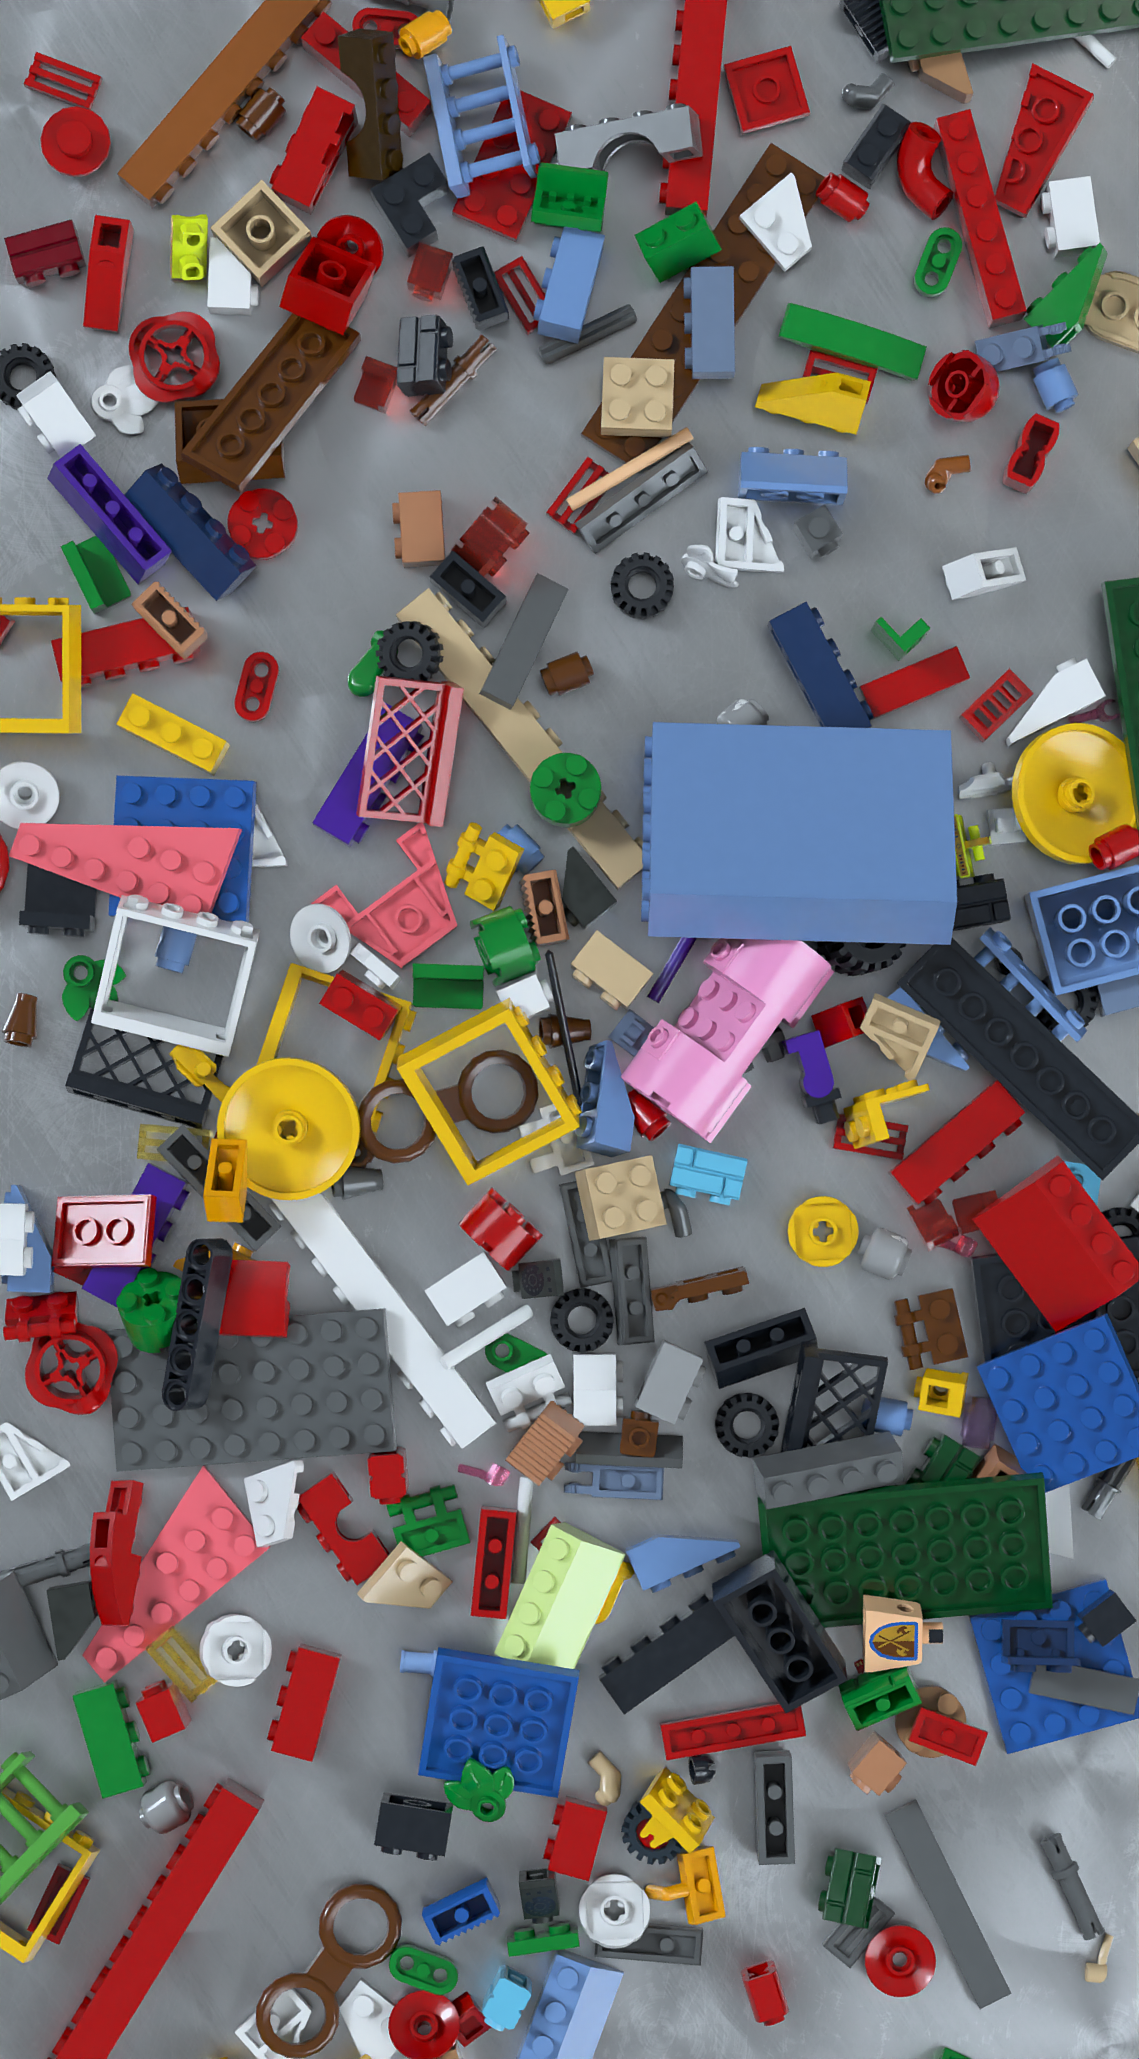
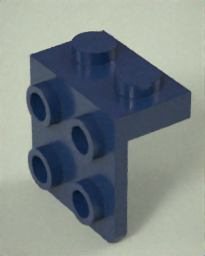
(1038, 1643)

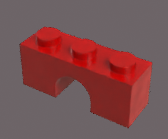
(322, 1505)

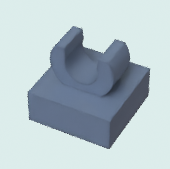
(631, 1032)

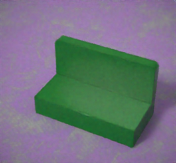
(96, 573)
(899, 645)
(448, 986)

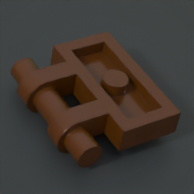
(941, 1325)

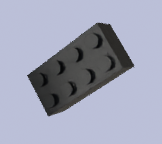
(779, 1631)

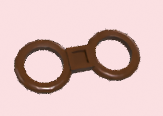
(456, 1100)
(328, 1971)

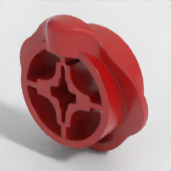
(194, 326)
(88, 1398)

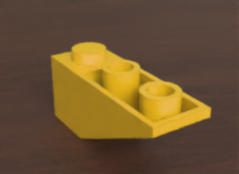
(823, 399)

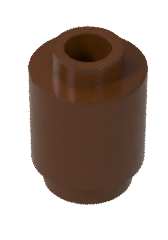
(261, 113)
(566, 674)

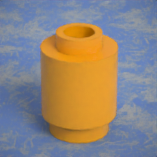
(424, 34)

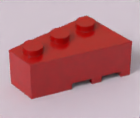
(314, 150)

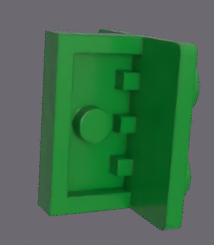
(570, 197)

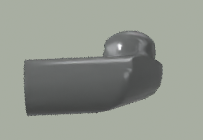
(867, 96)
(678, 1213)

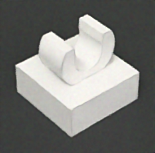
(1004, 827)

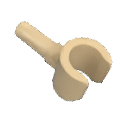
(1098, 1971)

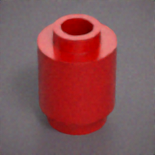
(843, 197)
(1115, 847)

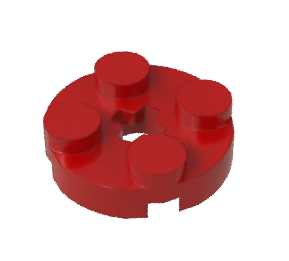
(251, 507)

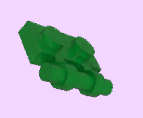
(432, 1533)

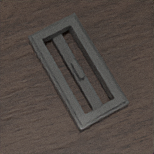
(862, 1946)

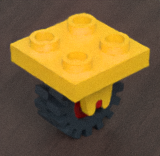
(666, 1820)

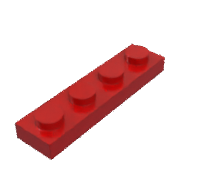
(731, 1730)

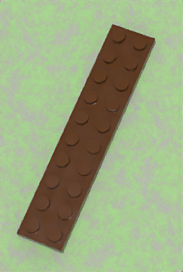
(751, 269)

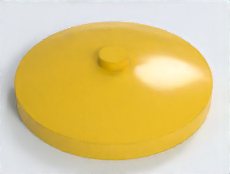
(1072, 790)
(296, 1126)

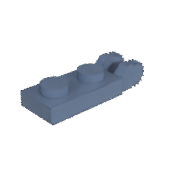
(1021, 347)
(618, 1481)

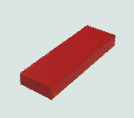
(915, 682)

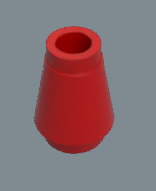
(649, 1118)

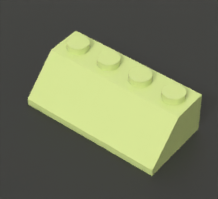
(560, 1598)

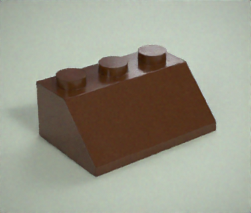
(189, 419)

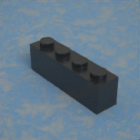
(665, 1655)

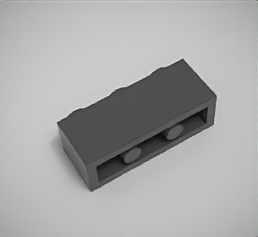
(774, 1807)

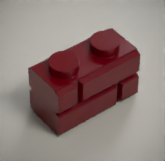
(45, 253)

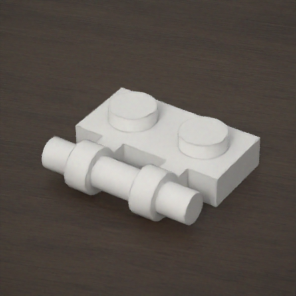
(524, 1386)

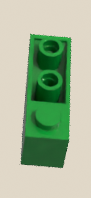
(1070, 297)

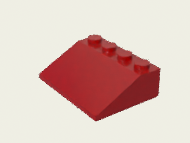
(1058, 1244)

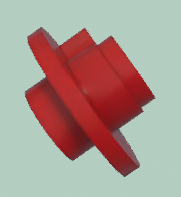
(75, 141)

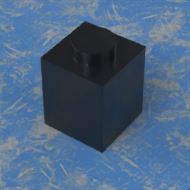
(1105, 1619)

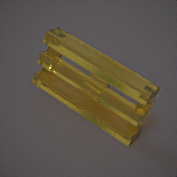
(143, 1141)
(200, 1686)

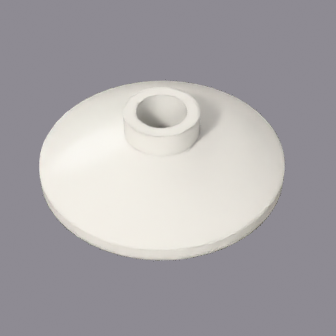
(35, 808)
(310, 942)

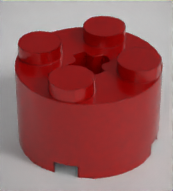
(500, 1229)

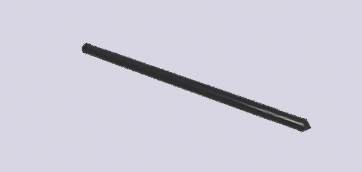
(563, 1024)

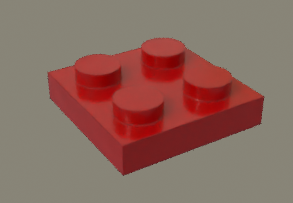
(766, 90)

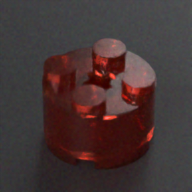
(491, 537)

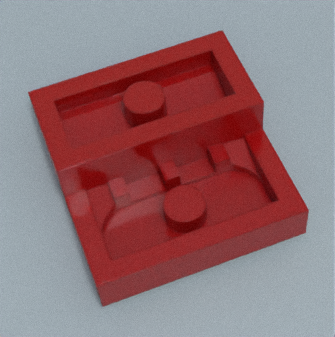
(257, 1299)

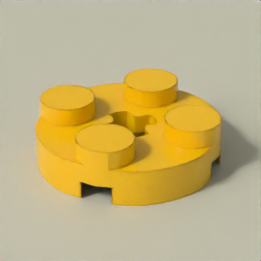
(807, 1217)

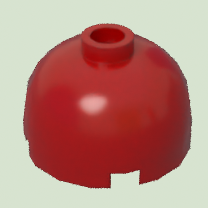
(963, 386)

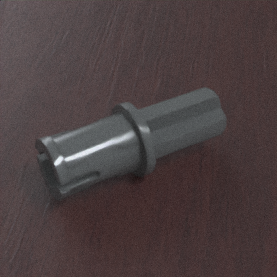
(1107, 1488)

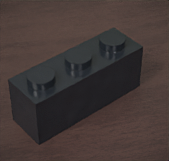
(759, 1348)

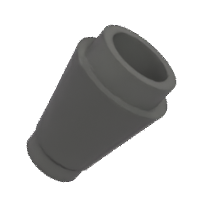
(357, 1182)

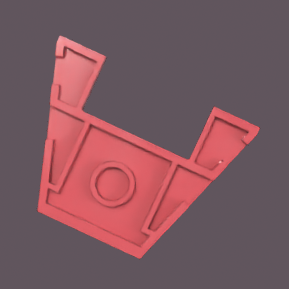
(407, 916)

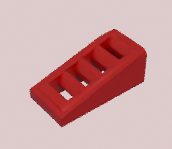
(976, 725)

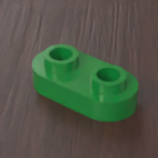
(938, 263)
(519, 1353)
(422, 1972)

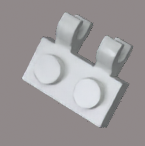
(565, 1154)

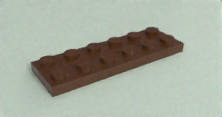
(268, 401)

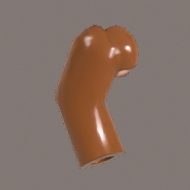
(943, 470)

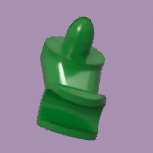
(363, 675)

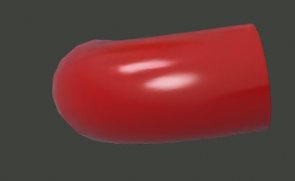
(916, 172)

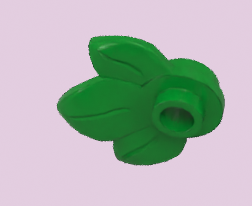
(82, 994)
(481, 1786)

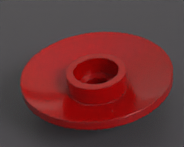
(348, 227)
(908, 1977)
(418, 2010)

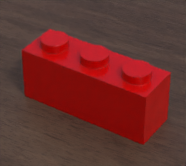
(493, 1562)
(304, 1702)

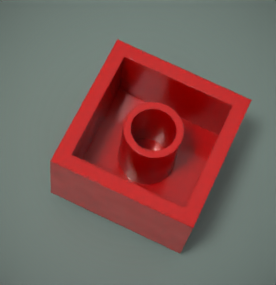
(327, 285)

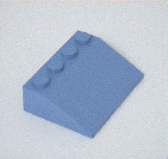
(1088, 929)

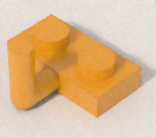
(698, 1886)

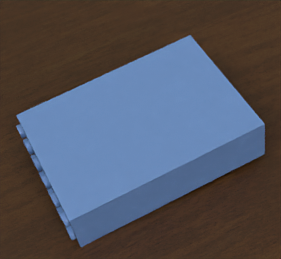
(798, 833)

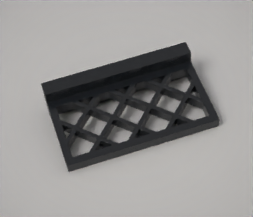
(128, 1094)
(807, 1389)

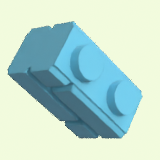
(707, 1173)
(506, 1998)

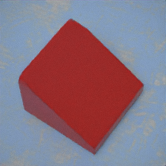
(470, 2018)

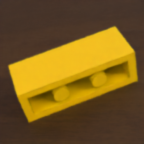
(173, 734)

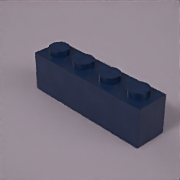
(190, 531)
(817, 669)

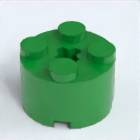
(574, 771)
(505, 945)
(149, 1309)

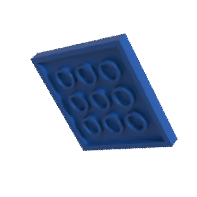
(196, 804)
(1067, 1402)
(499, 1716)
(1034, 1719)

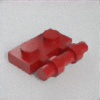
(41, 1316)

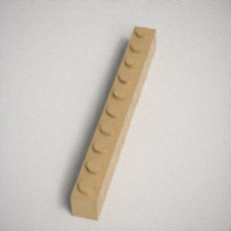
(521, 735)

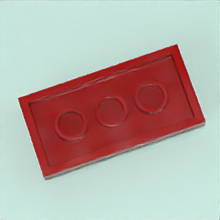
(505, 197)

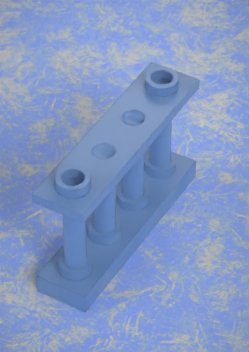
(447, 108)
(1000, 946)

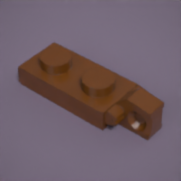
(697, 1288)

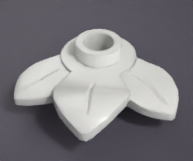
(129, 401)
(701, 564)

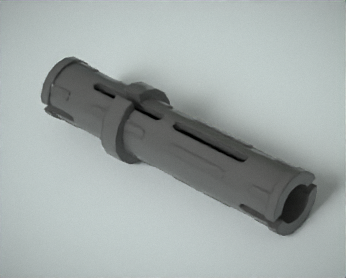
(52, 1566)
(1066, 1873)

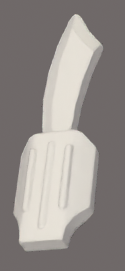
(985, 785)

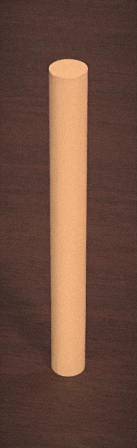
(629, 469)

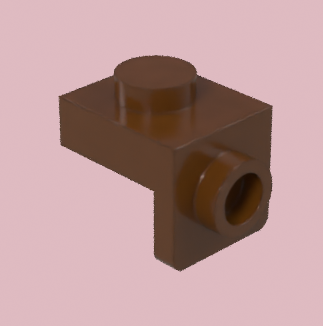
(639, 1434)

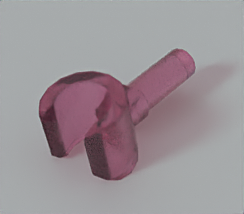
(1094, 714)
(964, 1246)
(496, 1476)

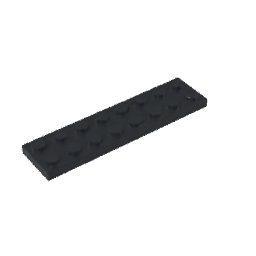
(1024, 1056)

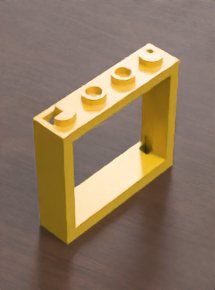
(70, 666)
(284, 1008)
(410, 1069)
(12, 1941)

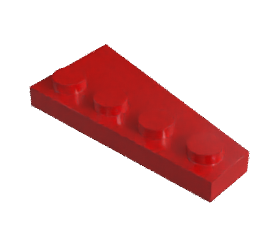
(1043, 129)

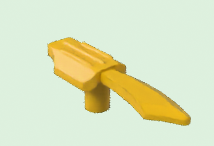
(198, 1069)

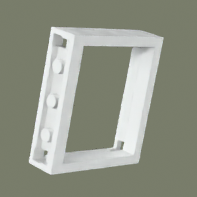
(163, 1025)

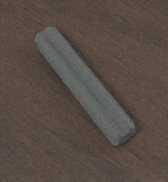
(590, 333)

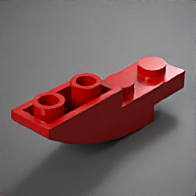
(112, 1564)

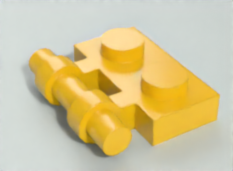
(494, 868)

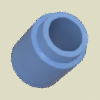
(1055, 385)
(531, 856)
(175, 949)
(891, 1416)

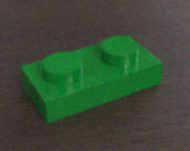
(528, 1941)

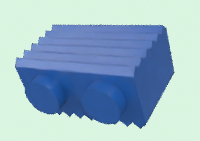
(461, 1911)

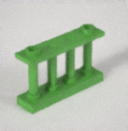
(39, 1843)

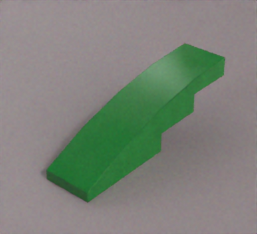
(852, 341)

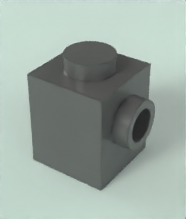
(818, 532)

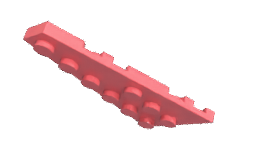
(149, 861)
(190, 1560)

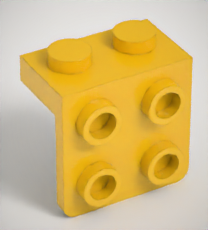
(865, 1117)

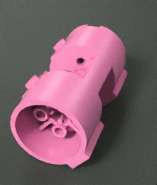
(700, 1060)

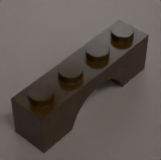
(370, 62)

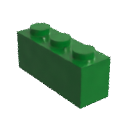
(111, 1738)

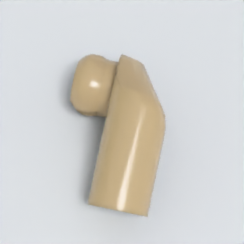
(610, 1779)

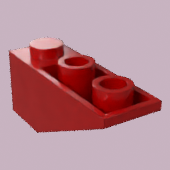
(107, 272)

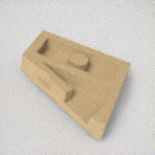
(900, 1032)
(405, 1581)

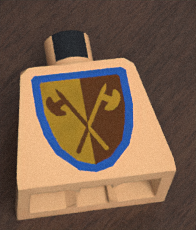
(895, 1633)

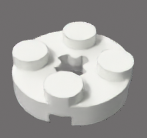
(219, 1637)
(629, 1897)

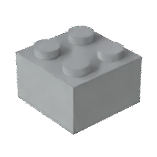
(669, 1382)

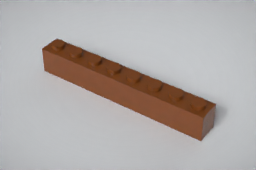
(217, 97)

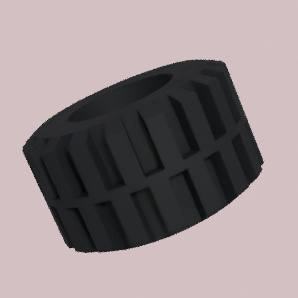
(856, 959)

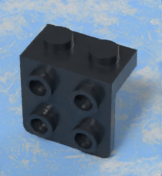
(57, 904)

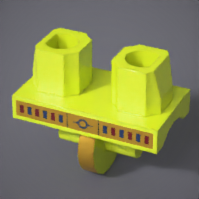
(189, 247)
(964, 864)

